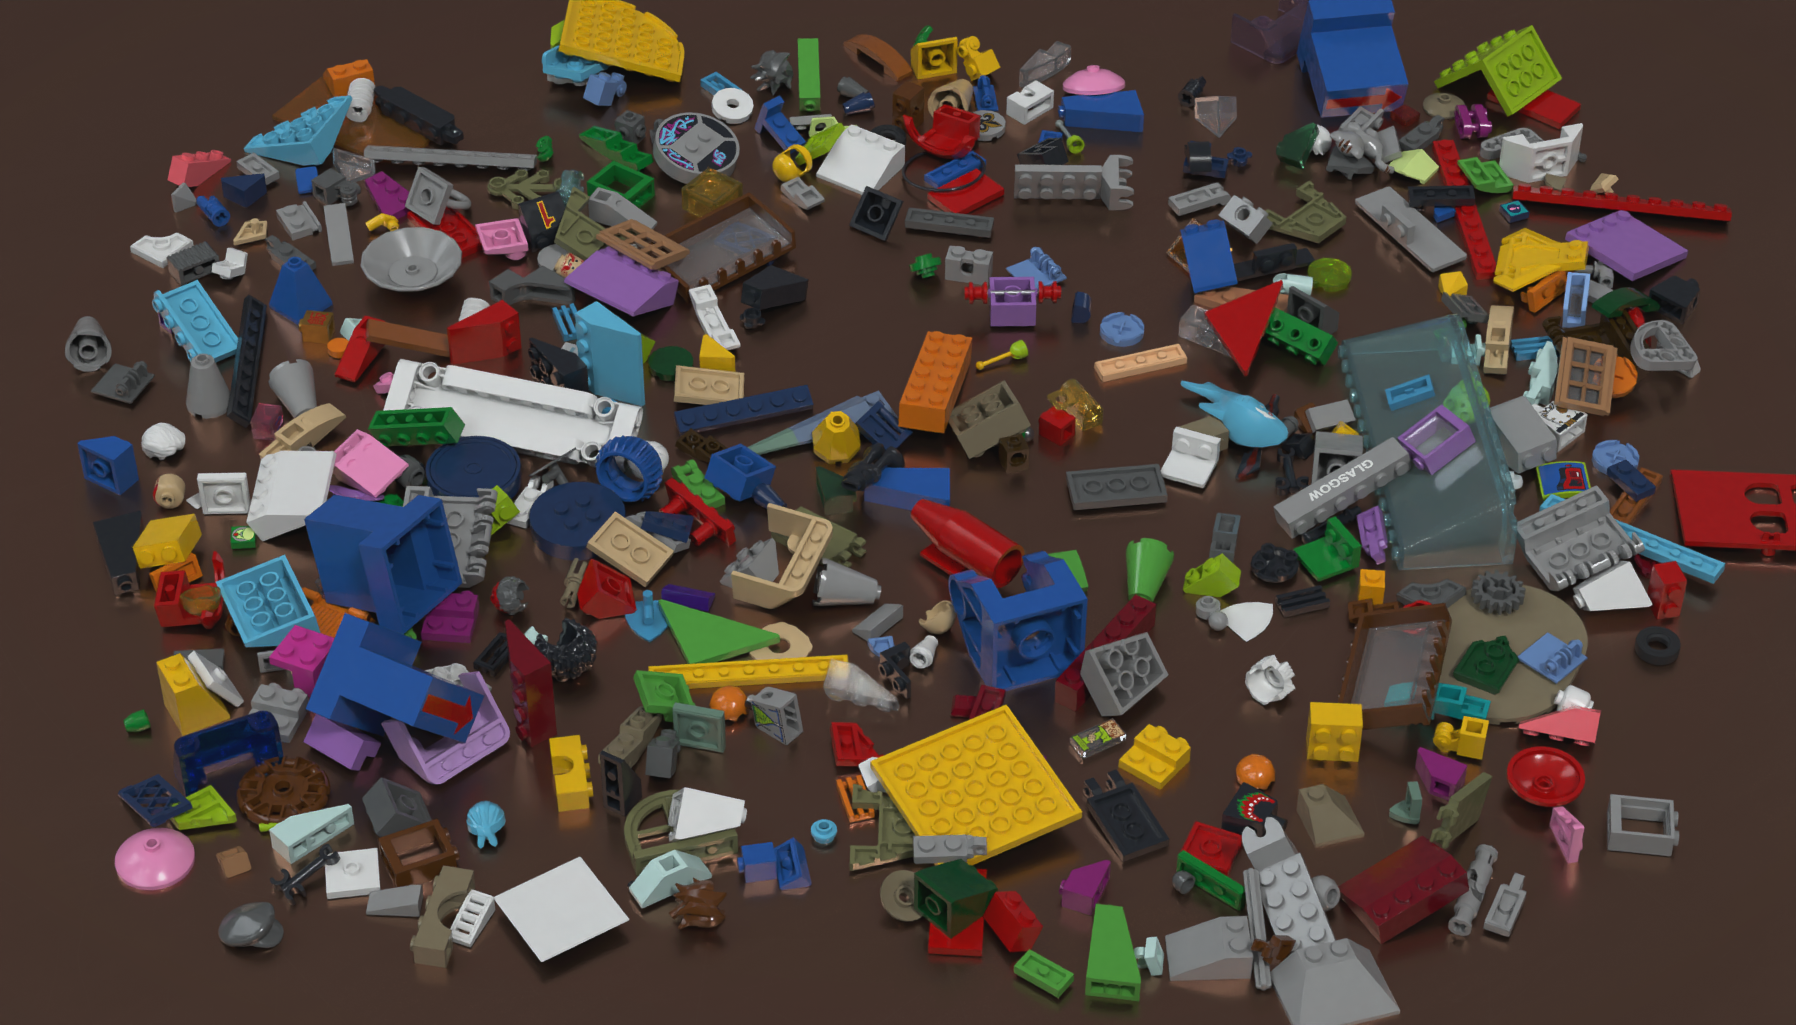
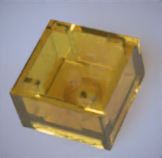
(709, 192)

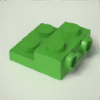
(661, 691)

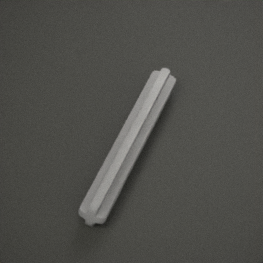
(1256, 926)

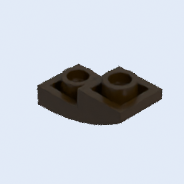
(698, 446)

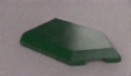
(1487, 665)

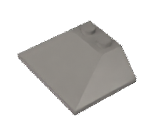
(1332, 985)

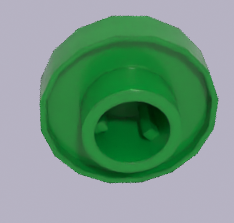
(925, 265)

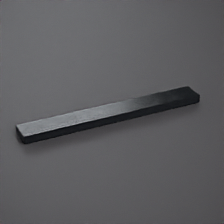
(246, 361)

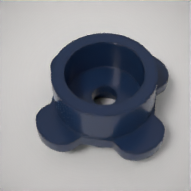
(1239, 156)

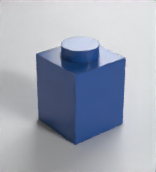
(758, 862)

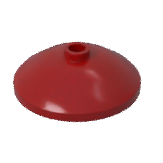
(1545, 776)

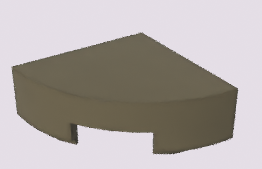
(1555, 182)

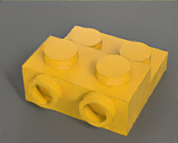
(1155, 756)

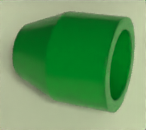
(137, 721)

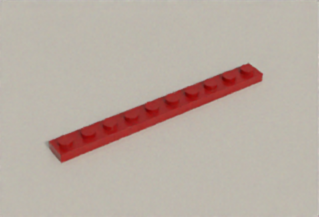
(1629, 203)
(1466, 216)

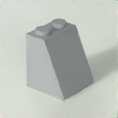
(1523, 435)
(1333, 452)

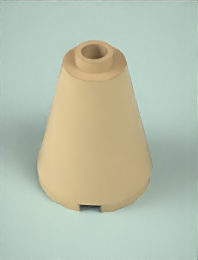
(953, 94)

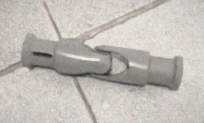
(1478, 878)

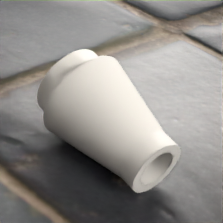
(923, 653)

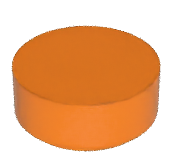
(337, 347)

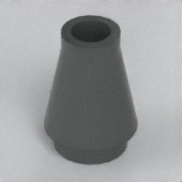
(850, 88)

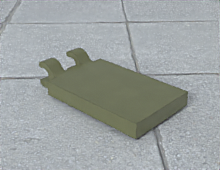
(839, 545)
(1462, 810)

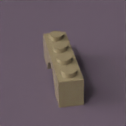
(434, 940)

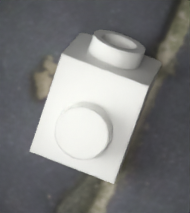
(232, 265)

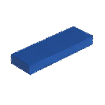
(953, 170)

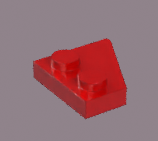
(850, 744)

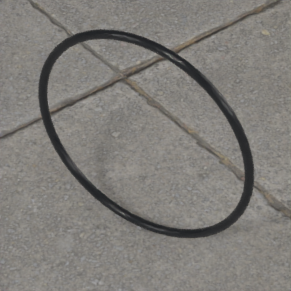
(941, 190)

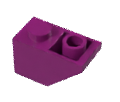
(1439, 773)

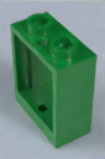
(641, 185)

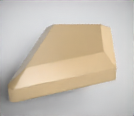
(1604, 183)
(251, 231)

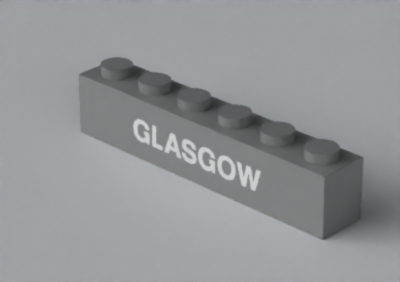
(1342, 487)

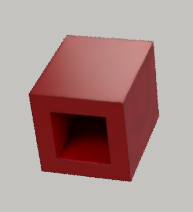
(1056, 425)

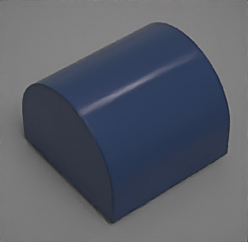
(1081, 308)

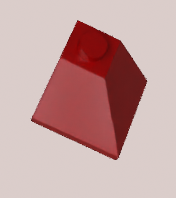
(605, 592)

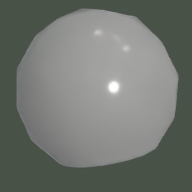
(1327, 891)

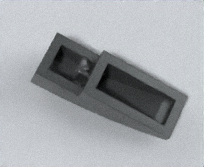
(1225, 535)

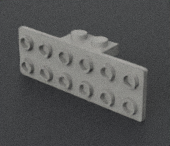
(1411, 229)

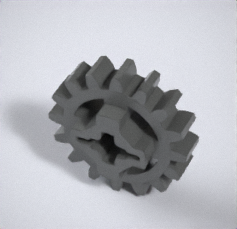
(1498, 592)

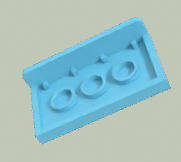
(569, 67)
(196, 321)

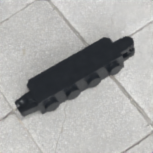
(418, 114)

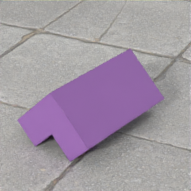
(341, 742)

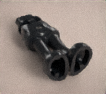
(870, 469)

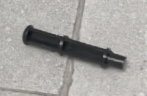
(1318, 532)

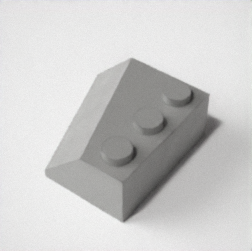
(1122, 673)

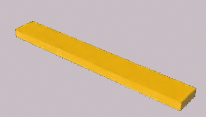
(752, 671)

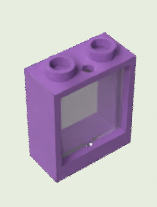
(1436, 439)

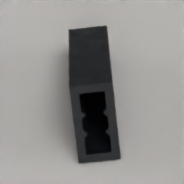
(115, 541)

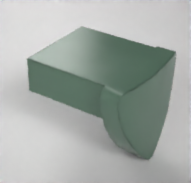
(1409, 809)

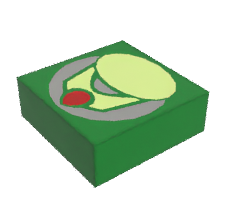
(242, 537)

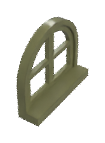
(705, 846)

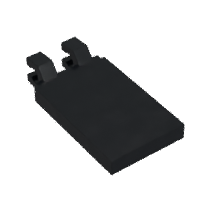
(1124, 817)

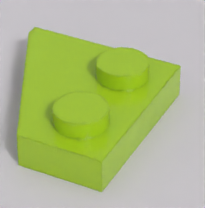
(206, 810)

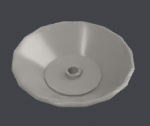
(411, 259)

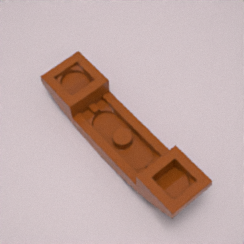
(894, 64)

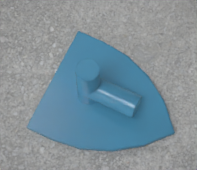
(647, 619)

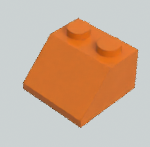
(340, 76)

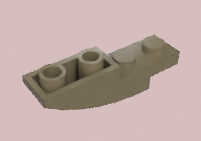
(634, 736)

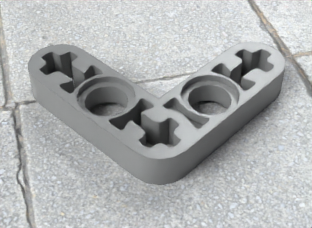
(1491, 148)

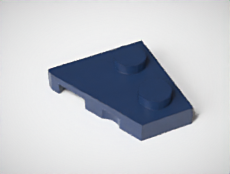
(668, 525)

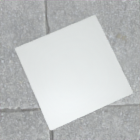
(561, 909)

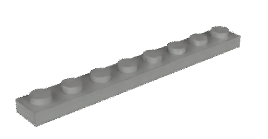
(458, 157)

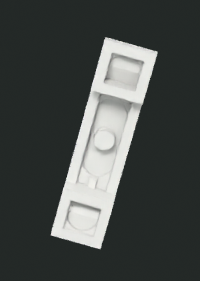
(711, 318)

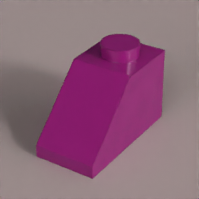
(1085, 887)

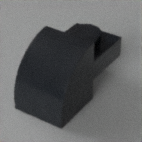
(1198, 156)

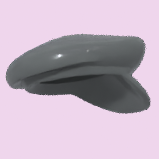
(251, 926)

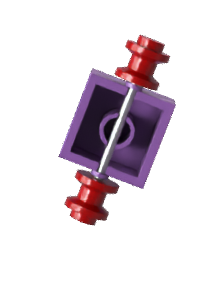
(1012, 299)

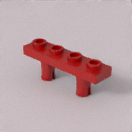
(708, 516)

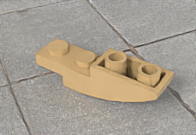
(1498, 339)
(305, 429)

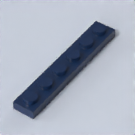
(744, 410)

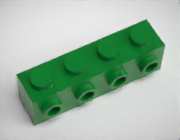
(1300, 337)
(416, 426)

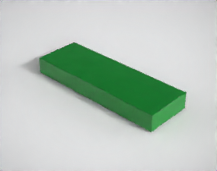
(1212, 880)

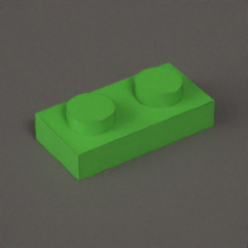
(1043, 973)

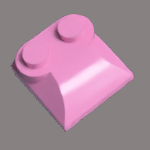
(503, 238)

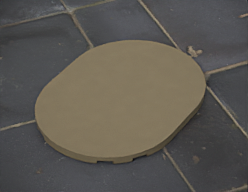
(1526, 690)

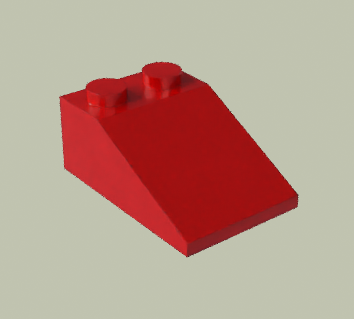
(485, 334)

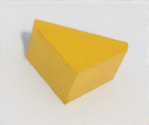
(715, 356)

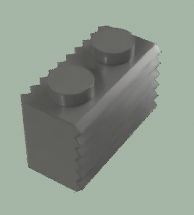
(192, 263)

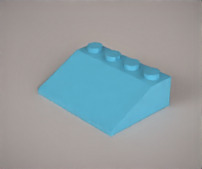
(611, 354)
(267, 603)

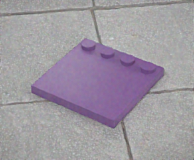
(1628, 245)

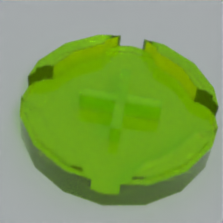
(1330, 274)

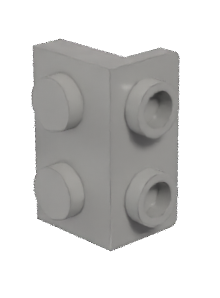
(1365, 119)

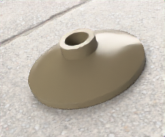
(1441, 104)
(897, 884)

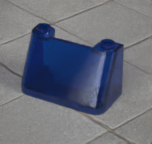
(225, 745)

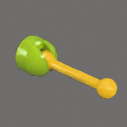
(1017, 350)

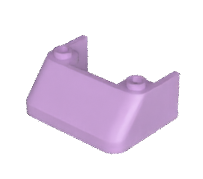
(448, 755)

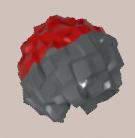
(507, 595)

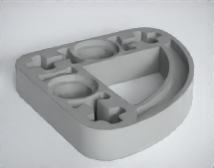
(1676, 352)

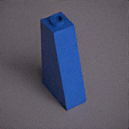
(1104, 111)
(907, 486)

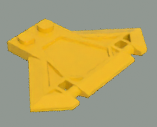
(1531, 256)

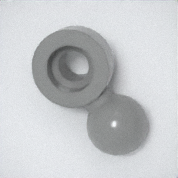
(1209, 608)

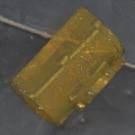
(1078, 403)

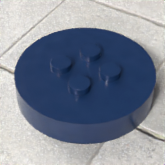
(473, 464)
(570, 516)

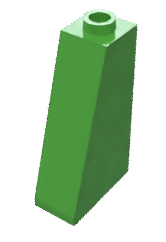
(808, 74)
(1112, 960)

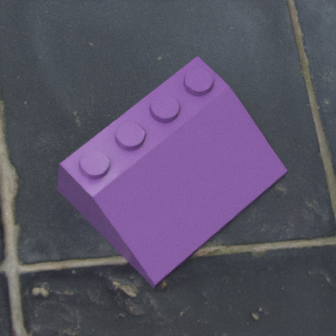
(623, 282)

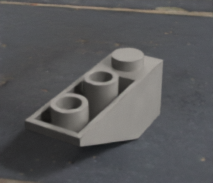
(612, 209)

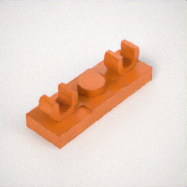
(1545, 290)

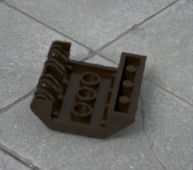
(1610, 331)

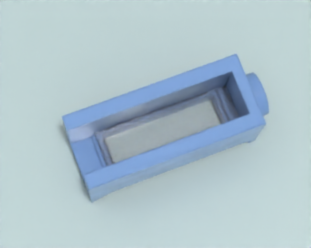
(1576, 299)

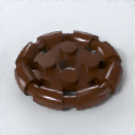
(289, 774)

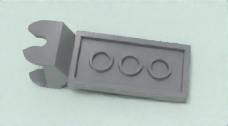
(1077, 182)
(1287, 887)

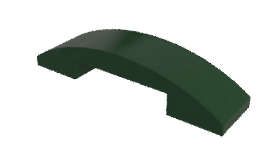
(1614, 302)

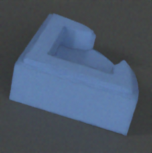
(880, 644)

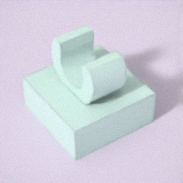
(1150, 956)

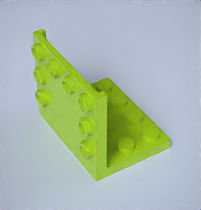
(1513, 65)

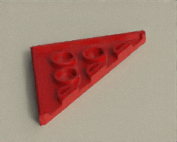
(1244, 322)

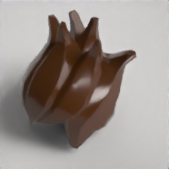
(698, 905)

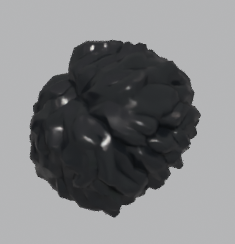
(573, 651)

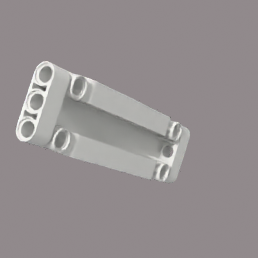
(523, 413)

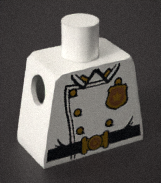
(1562, 422)

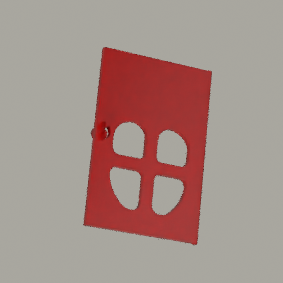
(1719, 515)

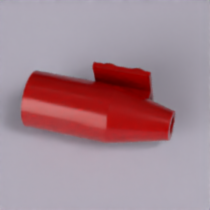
(966, 543)

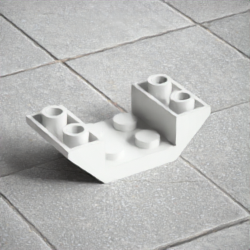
(1532, 161)

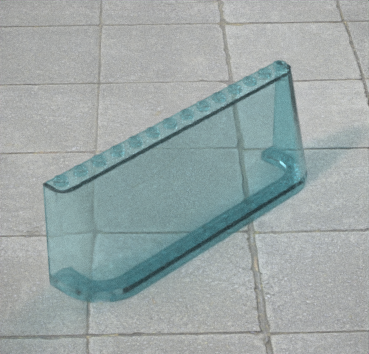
(1466, 506)

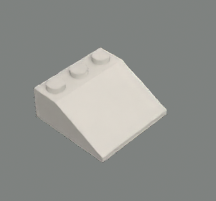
(862, 160)

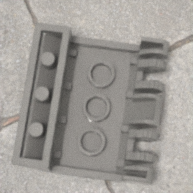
(468, 526)
(1575, 539)

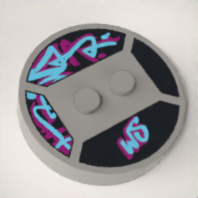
(692, 143)

